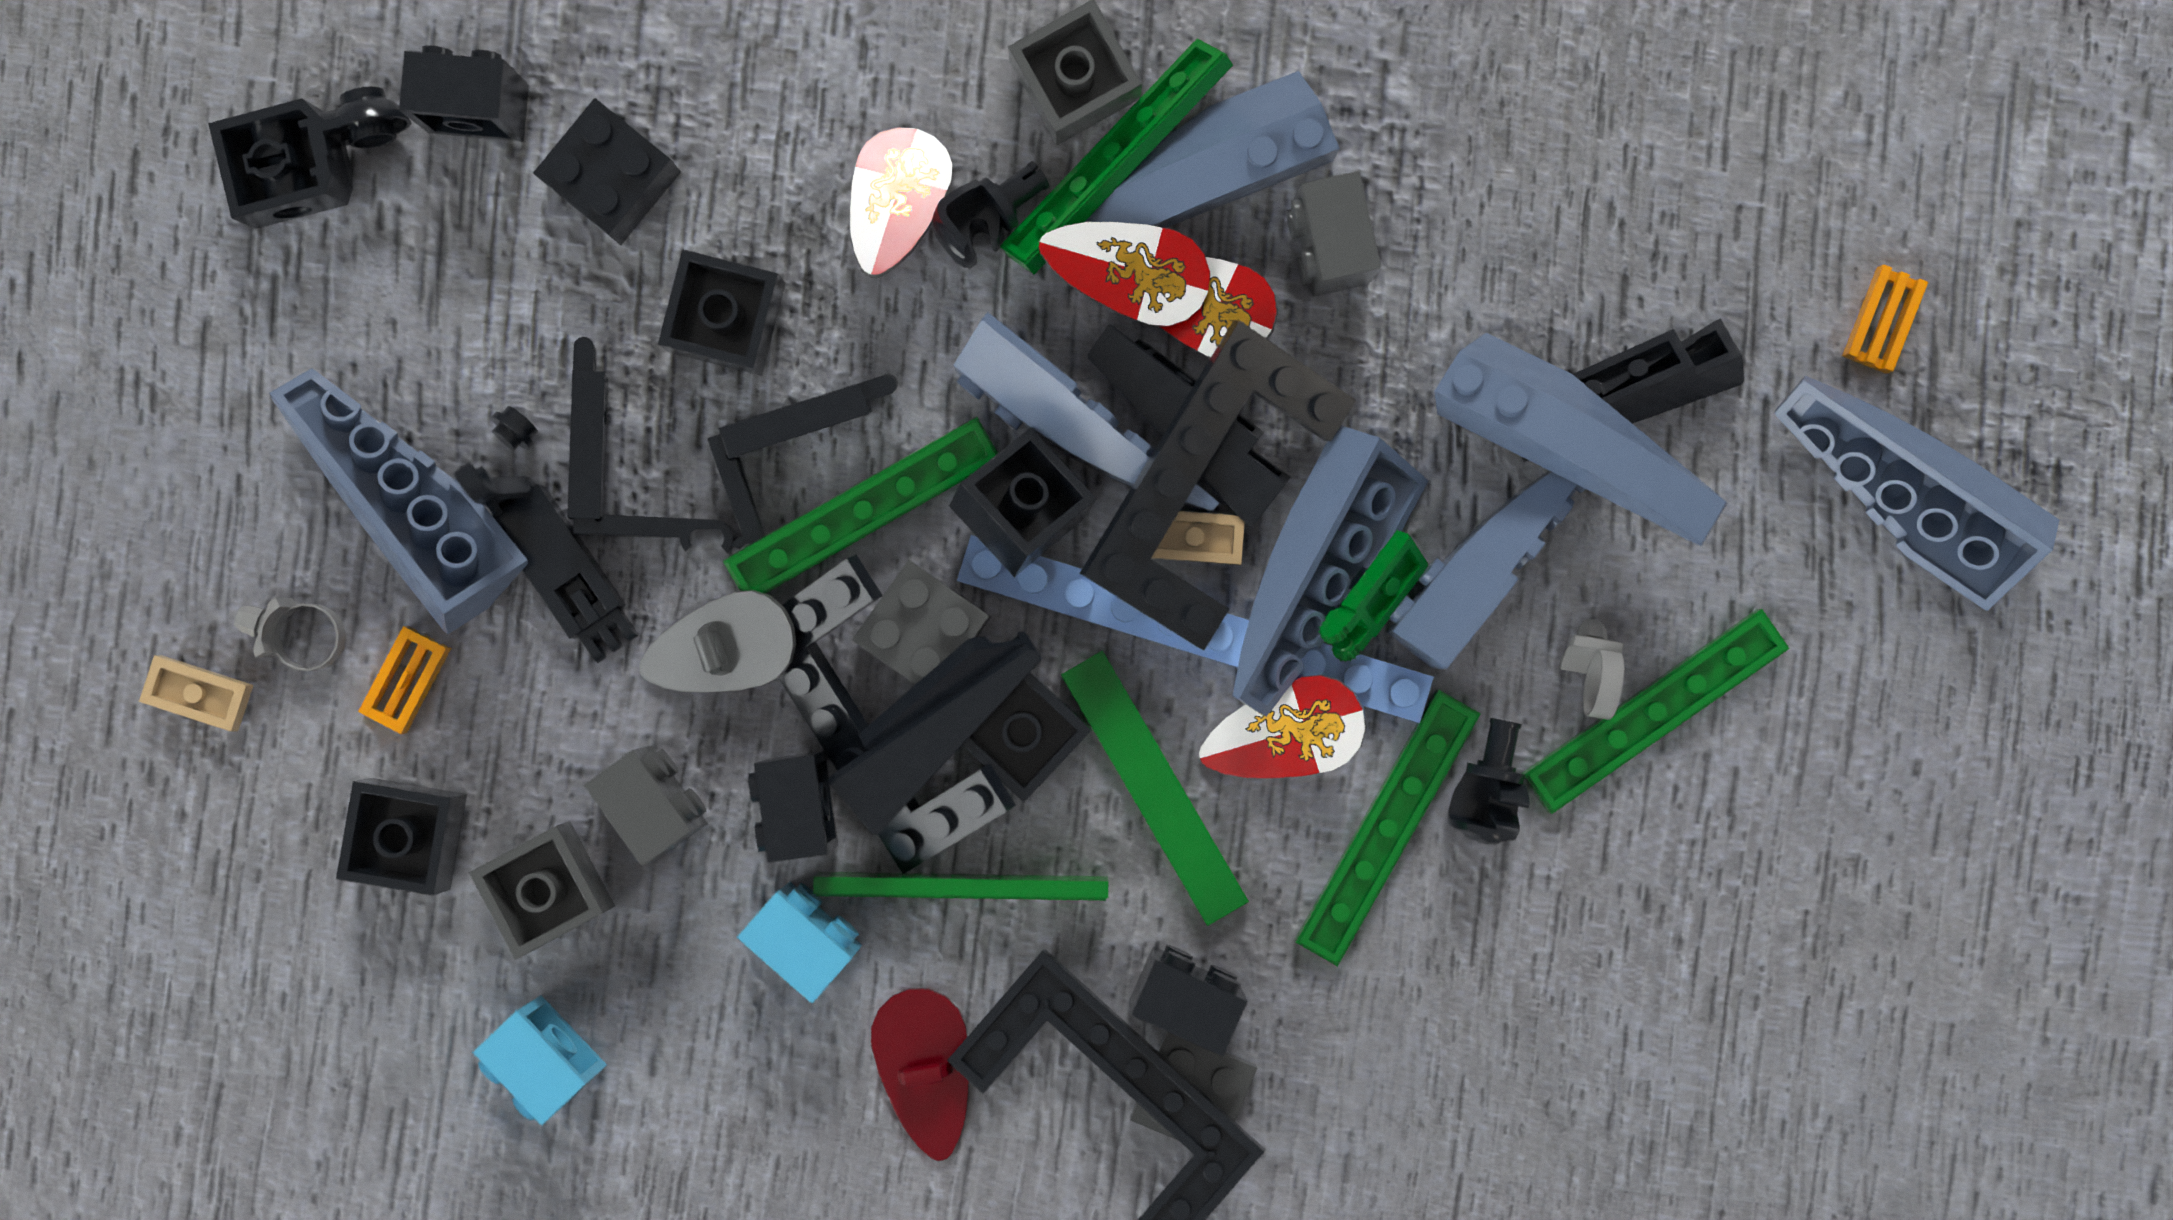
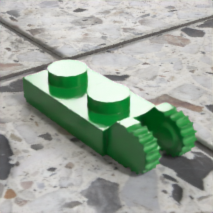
(1374, 597)

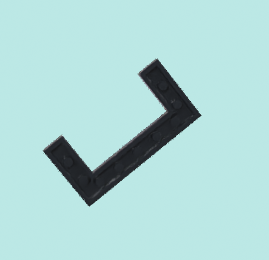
(1238, 367)
(836, 721)
(1053, 994)

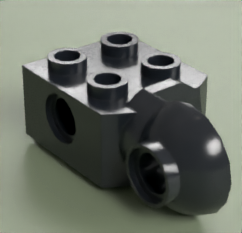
(296, 157)

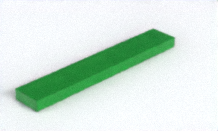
(1120, 150)
(861, 509)
(1655, 711)
(1155, 788)
(1387, 827)
(961, 886)

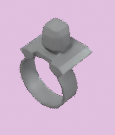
(267, 625)
(1601, 662)

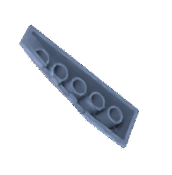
(1226, 155)
(1926, 494)
(1328, 542)
(1478, 574)

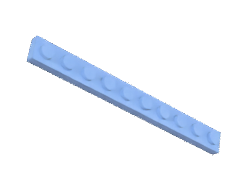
(1066, 591)

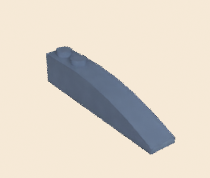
(1049, 402)
(1572, 433)
(411, 509)

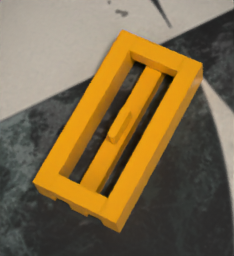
(1900, 282)
(421, 689)

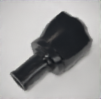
(983, 208)
(1491, 790)

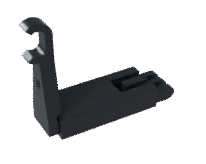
(780, 426)
(588, 465)
(554, 557)

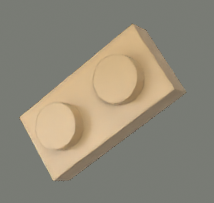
(1203, 539)
(196, 693)

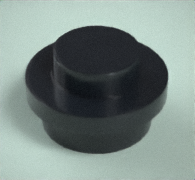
(513, 428)

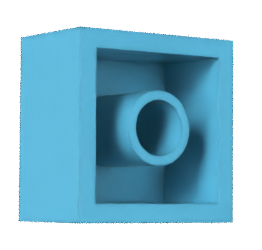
(801, 940)
(538, 1060)

